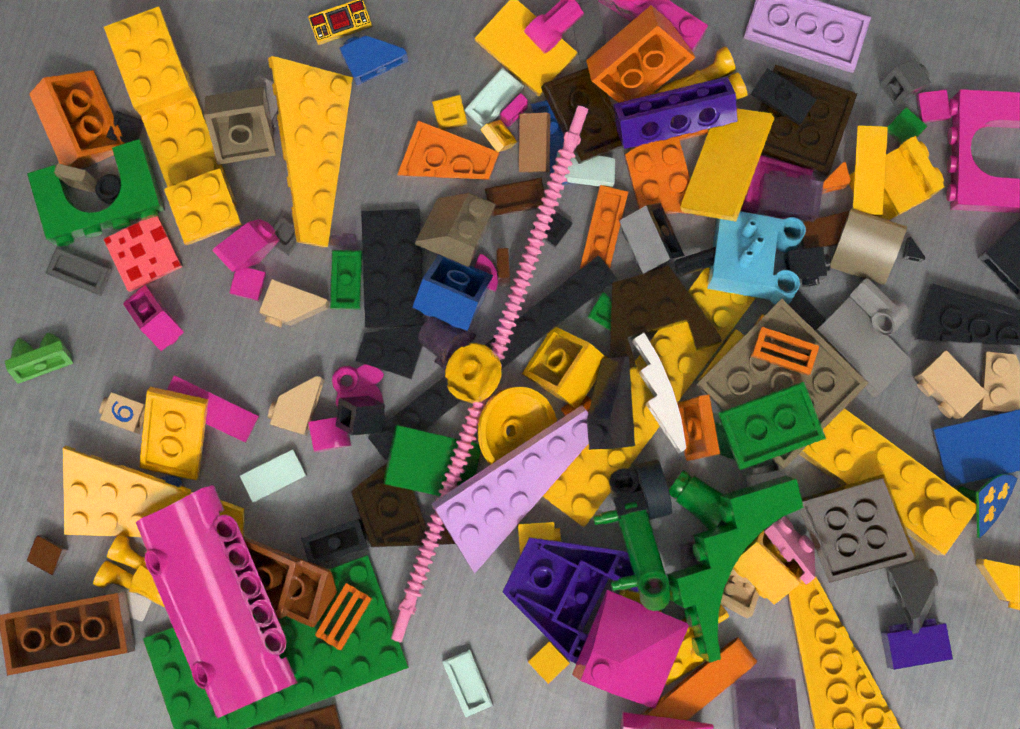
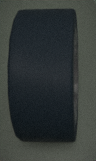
(654, 488)

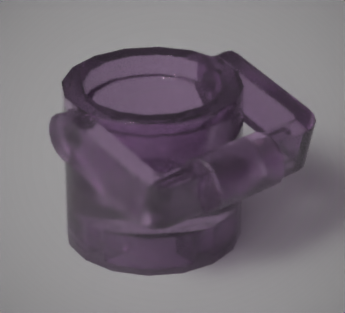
(443, 339)

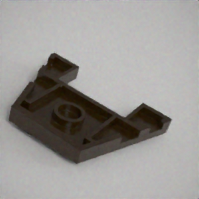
(651, 304)
(391, 514)

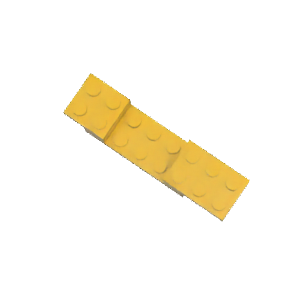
(175, 125)

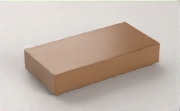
(534, 142)

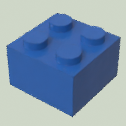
(452, 292)

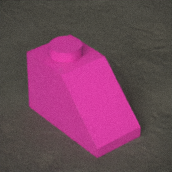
(247, 245)
(153, 318)

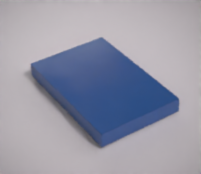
(979, 448)

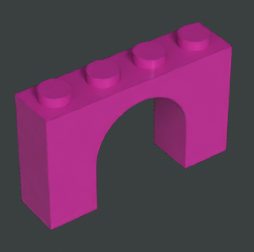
(969, 185)

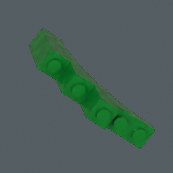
(718, 550)

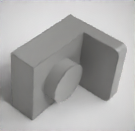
(764, 474)

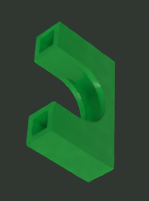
(137, 198)

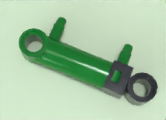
(639, 540)

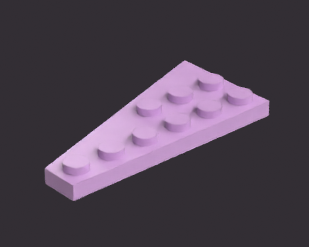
(497, 498)

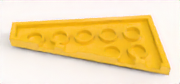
(312, 133)

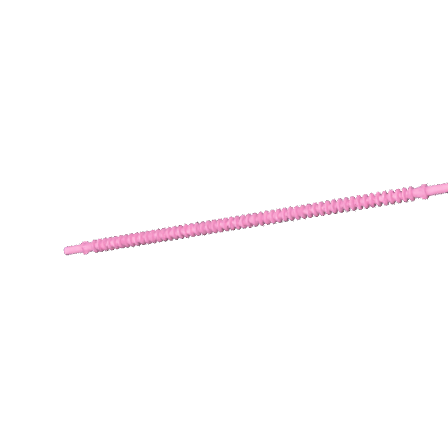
(571, 140)

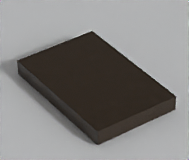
(599, 129)

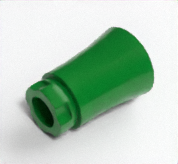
(697, 498)

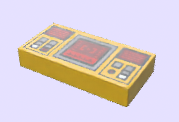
(340, 21)

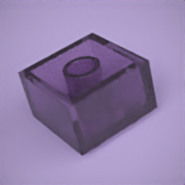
(765, 703)

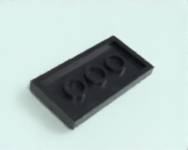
(391, 267)

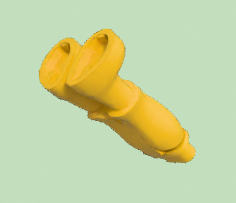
(721, 67)
(138, 583)

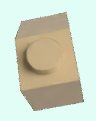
(290, 305)
(296, 406)

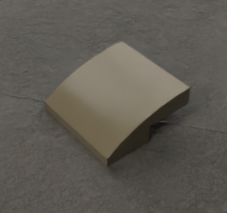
(868, 246)

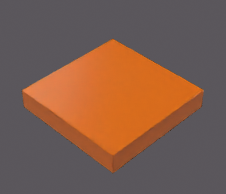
(698, 428)

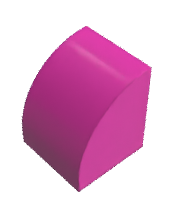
(327, 436)

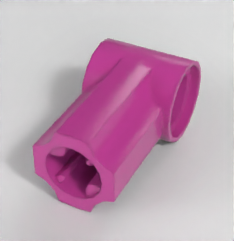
(548, 28)

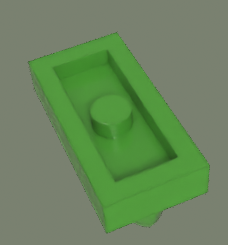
(31, 363)

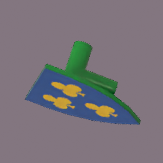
(990, 500)

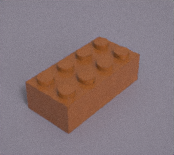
(66, 633)

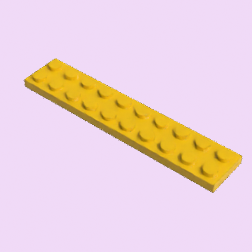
(586, 480)

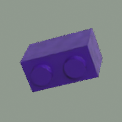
(908, 649)

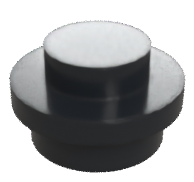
(108, 188)

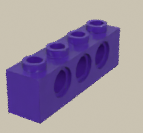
(676, 112)

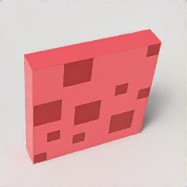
(142, 253)

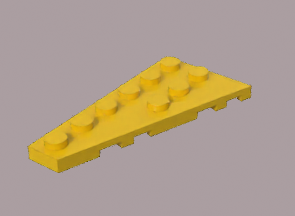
(111, 497)
(834, 673)

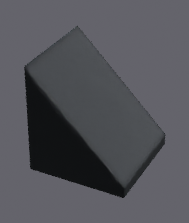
(912, 251)

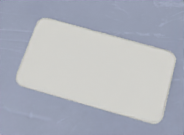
(137, 604)

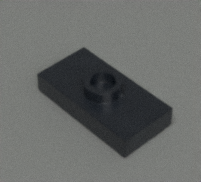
(783, 96)

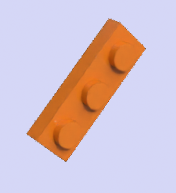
(604, 225)

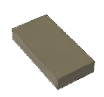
(76, 177)

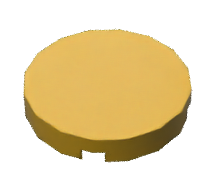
(473, 372)

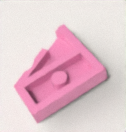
(793, 546)

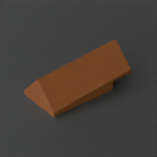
(292, 584)

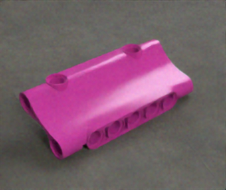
(208, 604)

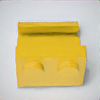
(908, 178)

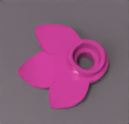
(363, 382)

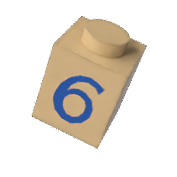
(122, 412)

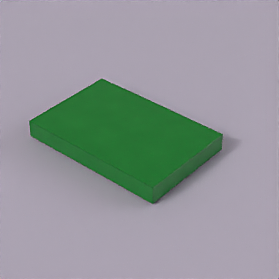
(771, 425)
(421, 460)

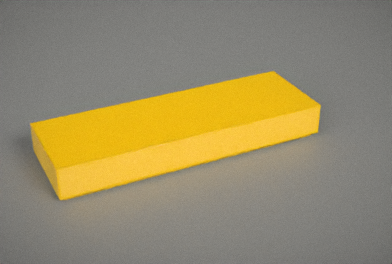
(870, 169)

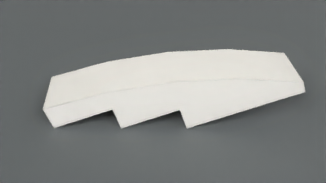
(664, 404)

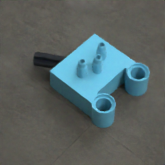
(745, 257)

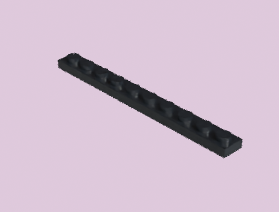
(528, 330)

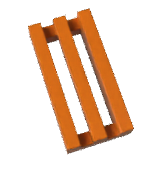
(756, 353)
(330, 638)

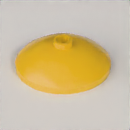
(520, 409)

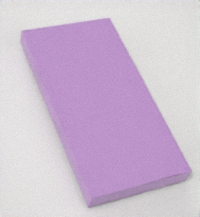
(809, 30)

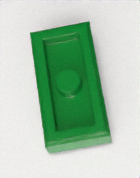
(346, 280)

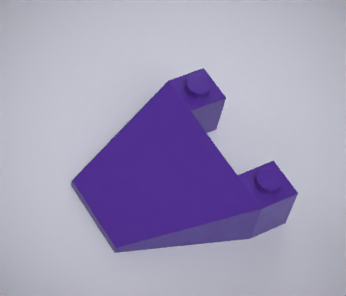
(560, 586)

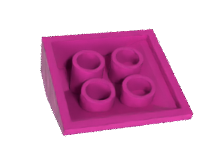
(630, 650)

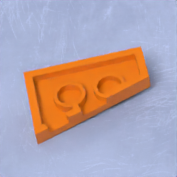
(446, 155)

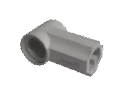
(885, 313)

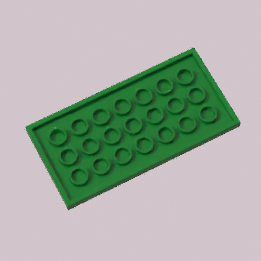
(319, 666)

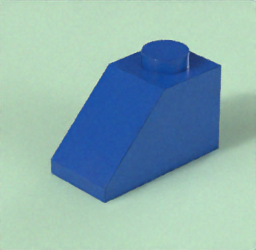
(371, 57)

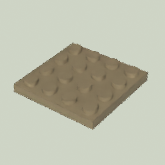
(745, 378)

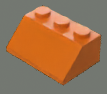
(639, 57)
(76, 118)

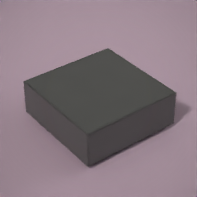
(286, 233)

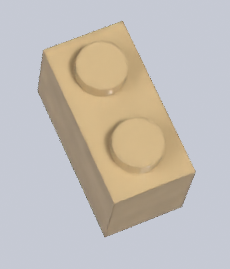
(950, 385)

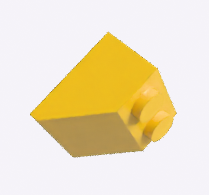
(565, 366)
(768, 569)

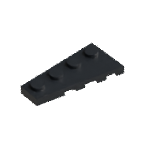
(967, 319)

